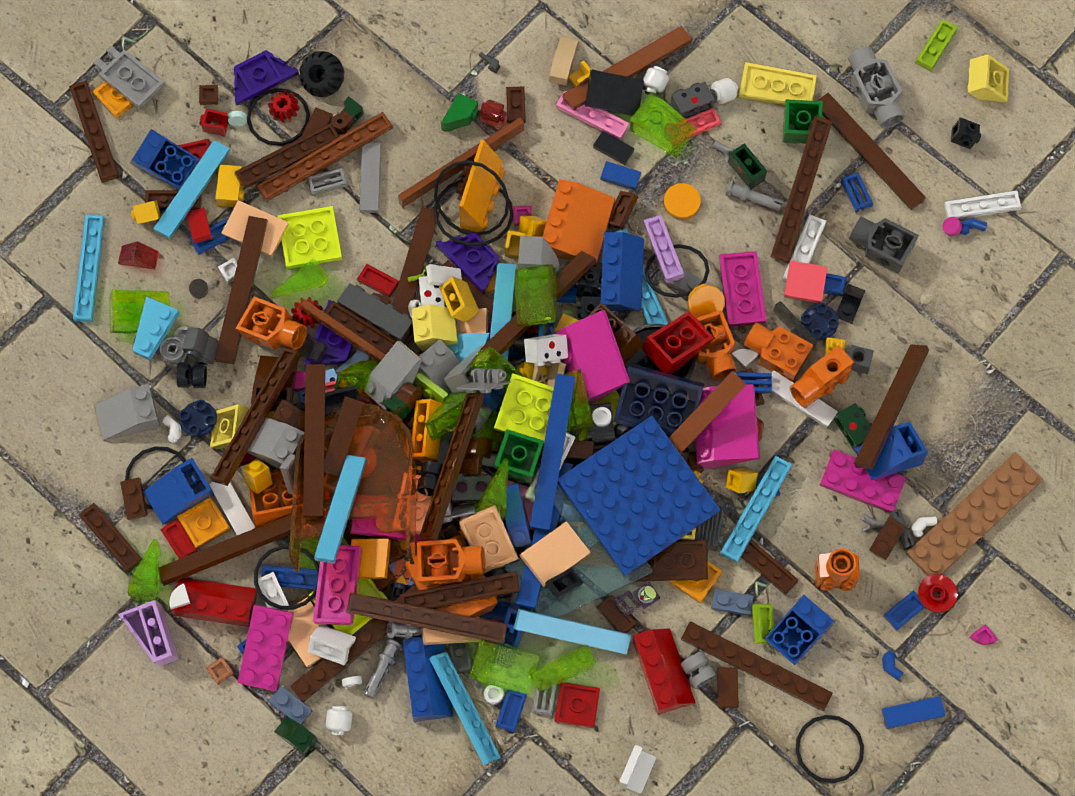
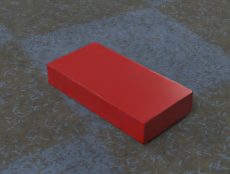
(199, 225)
(378, 280)
(178, 539)

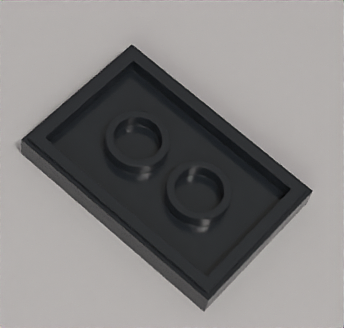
(614, 93)

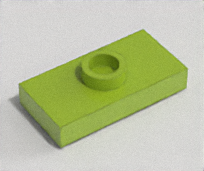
(430, 389)
(762, 621)

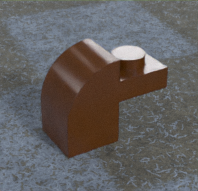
(478, 449)

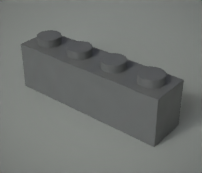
(376, 313)

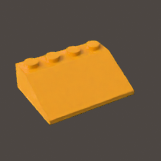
(480, 190)

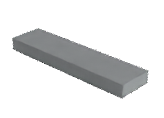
(370, 178)

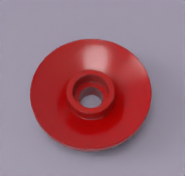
(943, 586)

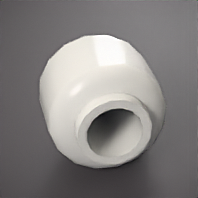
(655, 80)
(724, 90)
(338, 720)

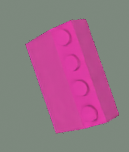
(596, 353)
(732, 434)

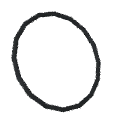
(489, 170)
(464, 242)

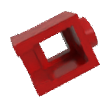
(214, 116)

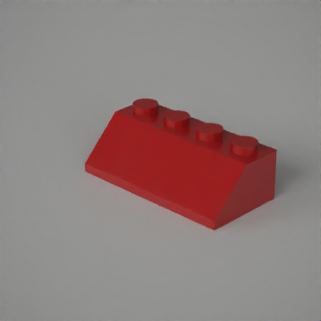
(217, 602)
(663, 670)

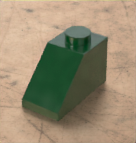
(296, 735)

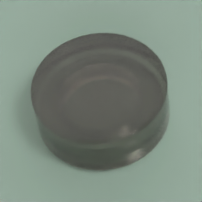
(198, 288)

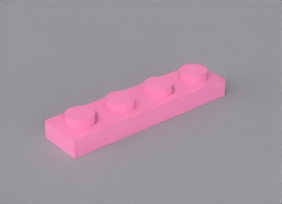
(596, 118)

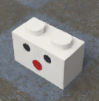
(430, 293)
(546, 348)

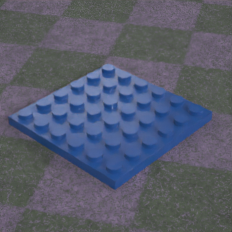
(638, 495)

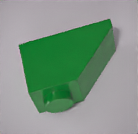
(460, 113)

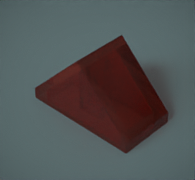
(138, 255)

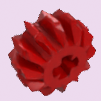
(283, 106)
(300, 316)

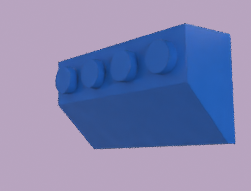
(622, 271)
(426, 691)

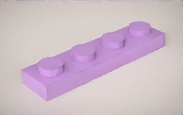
(663, 249)

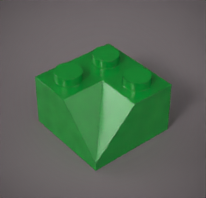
(799, 119)
(522, 455)

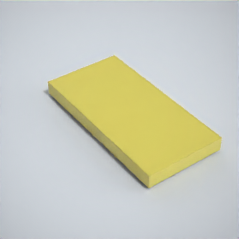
(775, 84)

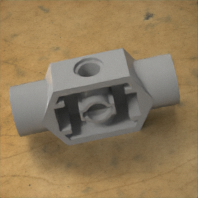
(876, 87)

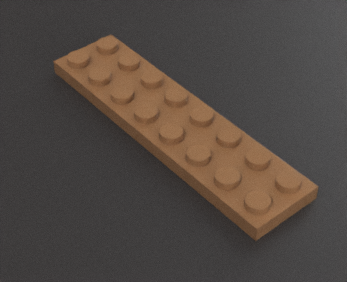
(974, 516)

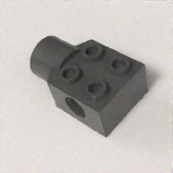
(884, 242)

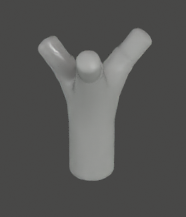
(723, 148)
(873, 523)

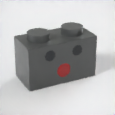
(692, 100)

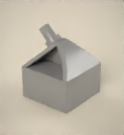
(536, 252)

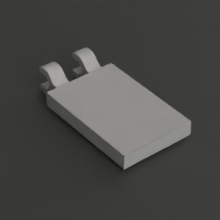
(129, 77)

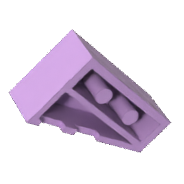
(152, 631)

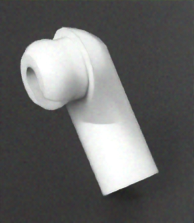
(922, 523)

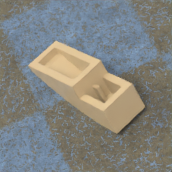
(563, 61)

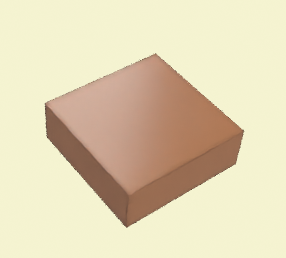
(220, 670)

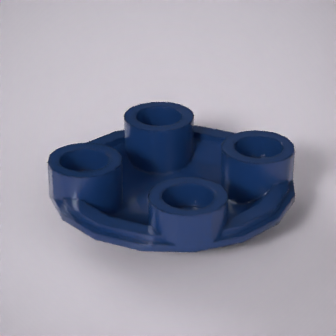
(820, 321)
(198, 418)

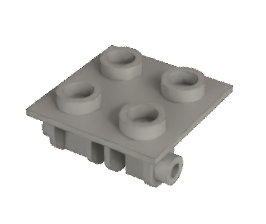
(485, 380)
(459, 511)

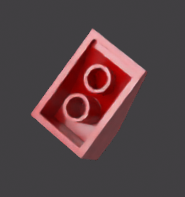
(677, 343)

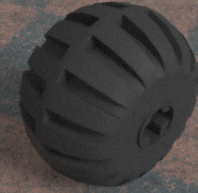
(312, 70)

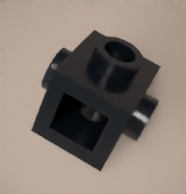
(965, 133)
(589, 284)
(588, 304)

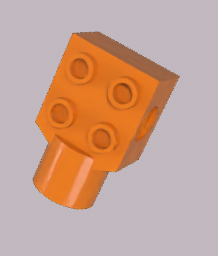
(271, 326)
(779, 350)
(718, 352)
(822, 377)
(448, 561)
(837, 570)

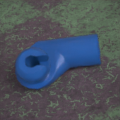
(973, 223)
(889, 665)

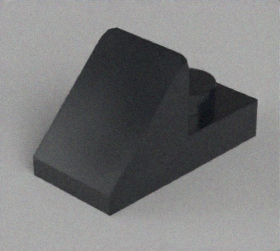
(850, 303)
(564, 584)

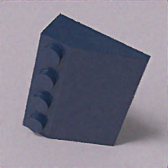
(658, 395)

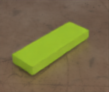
(936, 45)

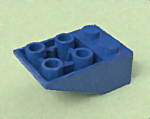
(164, 160)
(900, 452)
(178, 491)
(799, 630)

